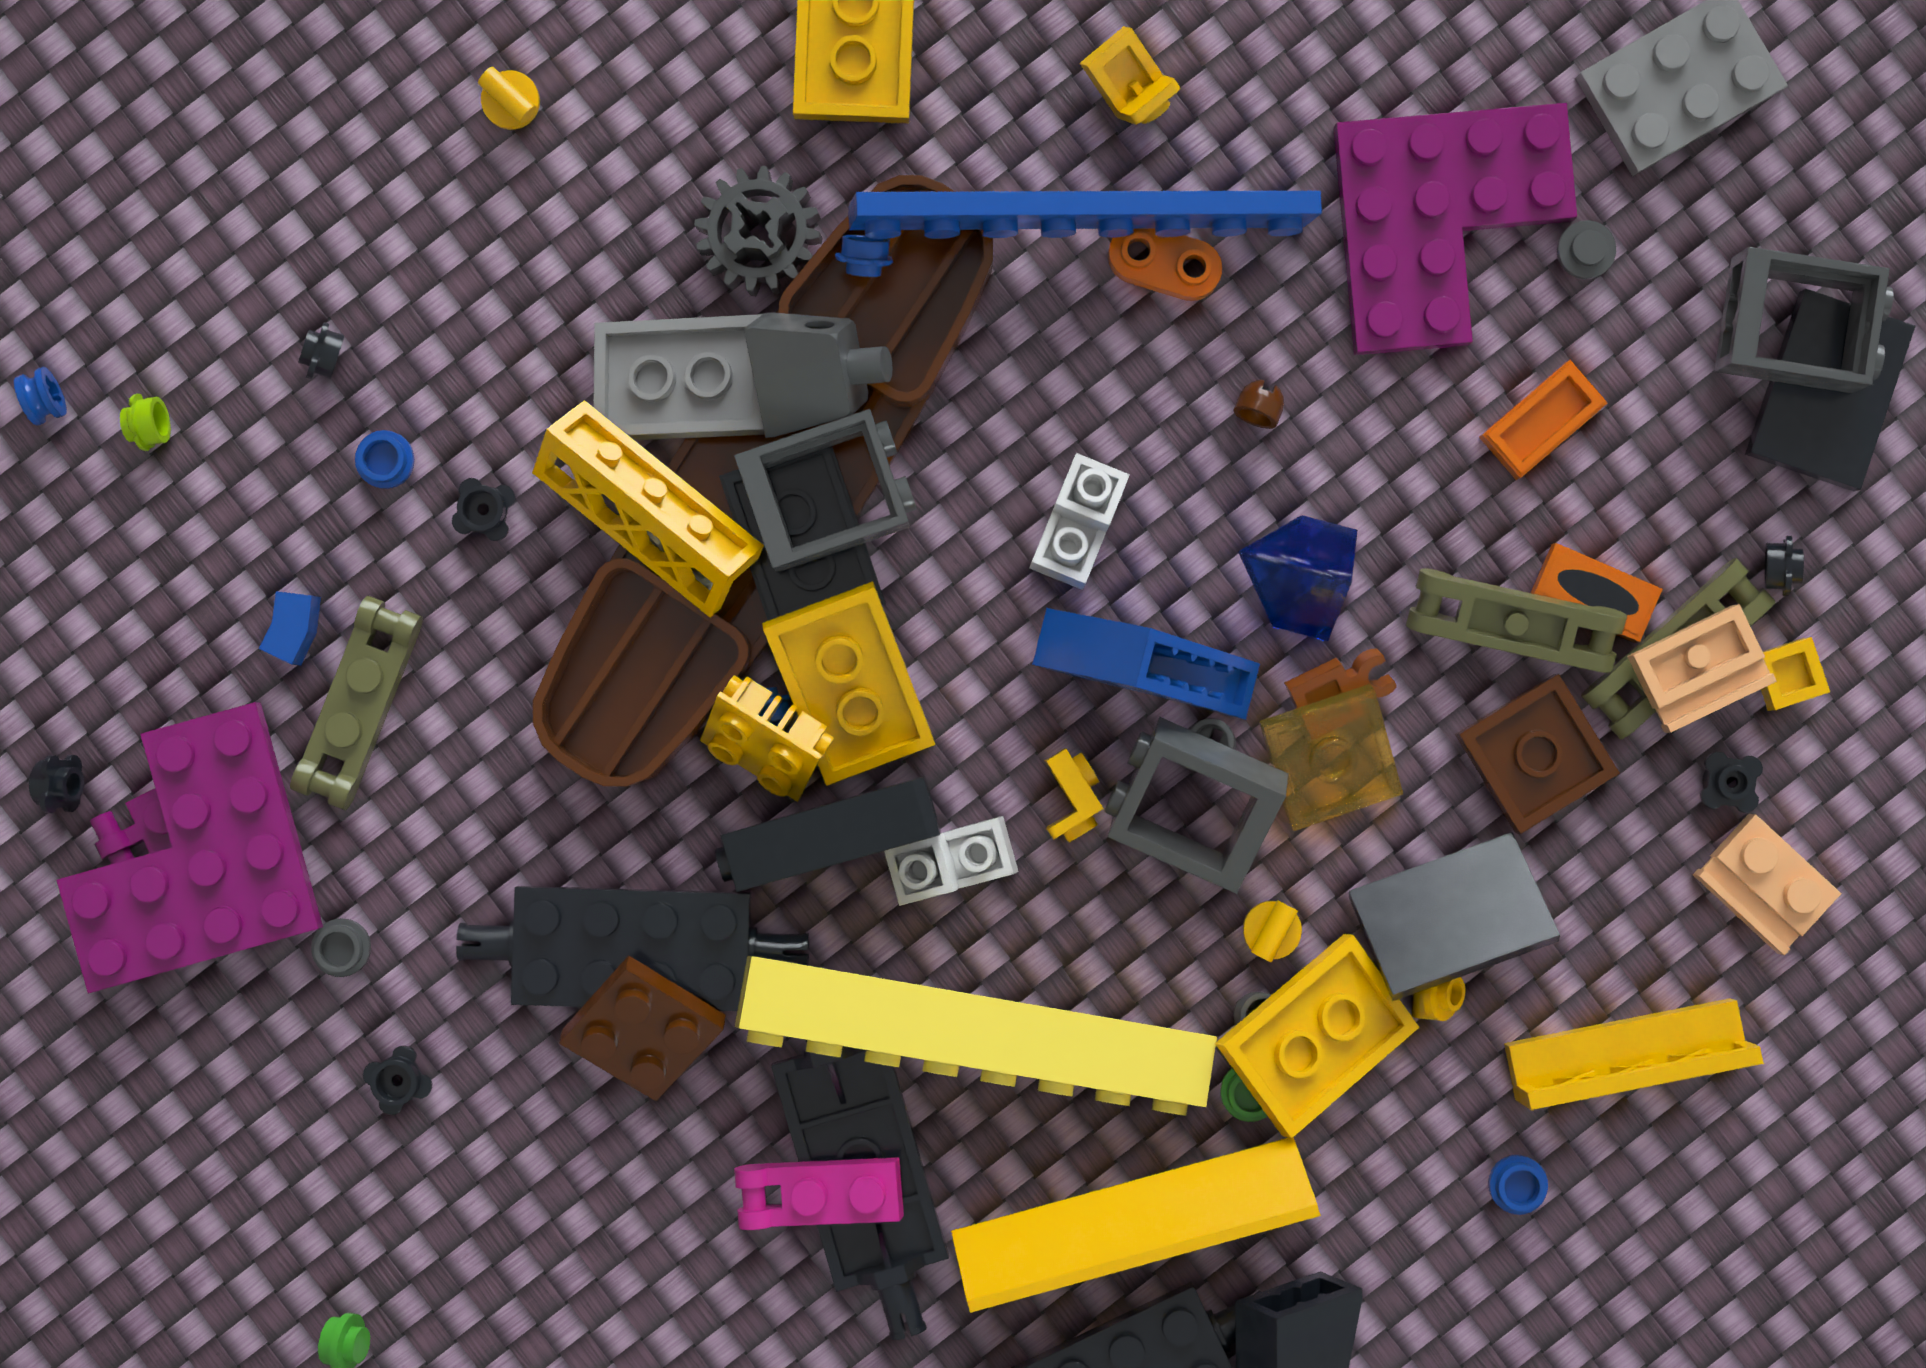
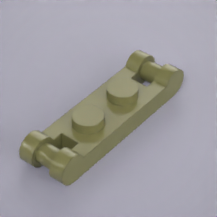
(1700, 605)
(1516, 621)
(357, 703)

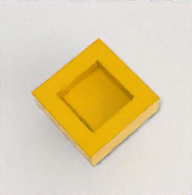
(1796, 672)

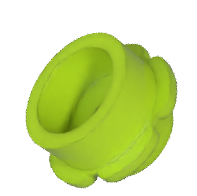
(145, 422)

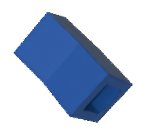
(292, 627)

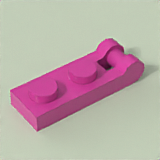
(821, 1193)

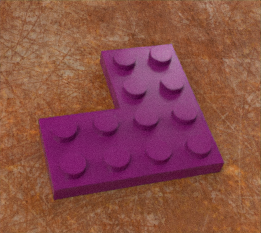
(1414, 191)
(231, 867)

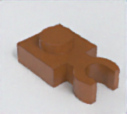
(1332, 679)

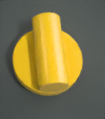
(508, 98)
(1272, 930)
(1439, 1001)

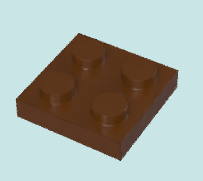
(1537, 753)
(642, 1028)

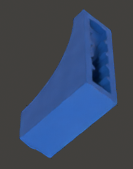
(1146, 662)

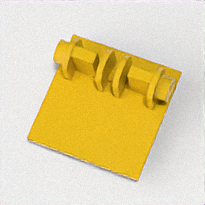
(744, 738)

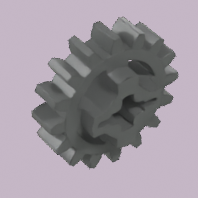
(740, 245)

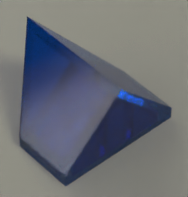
(1303, 574)

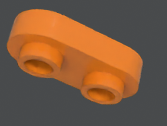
(1164, 266)

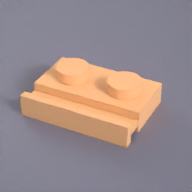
(1701, 668)
(1767, 884)

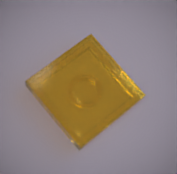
(1333, 756)

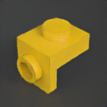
(1129, 78)
(1076, 780)

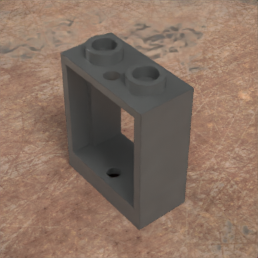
(1744, 309)
(754, 473)
(1259, 780)

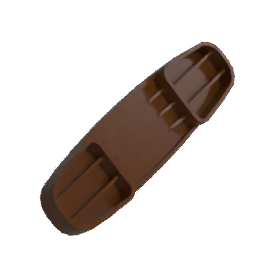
(640, 657)

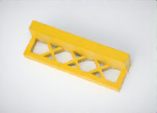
(648, 500)
(1629, 1054)

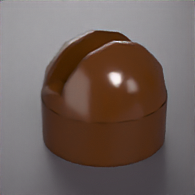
(1259, 405)

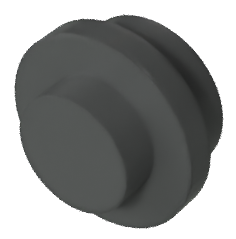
(1586, 249)
(341, 947)

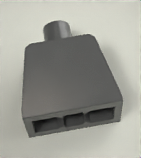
(810, 369)

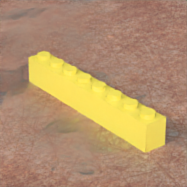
(974, 1032)

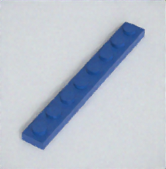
(1063, 212)

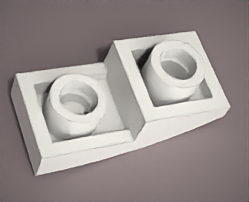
(1079, 521)
(951, 861)

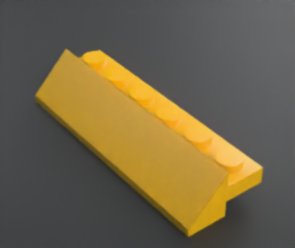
(1133, 1224)

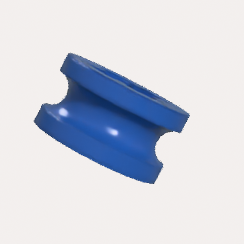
(40, 396)

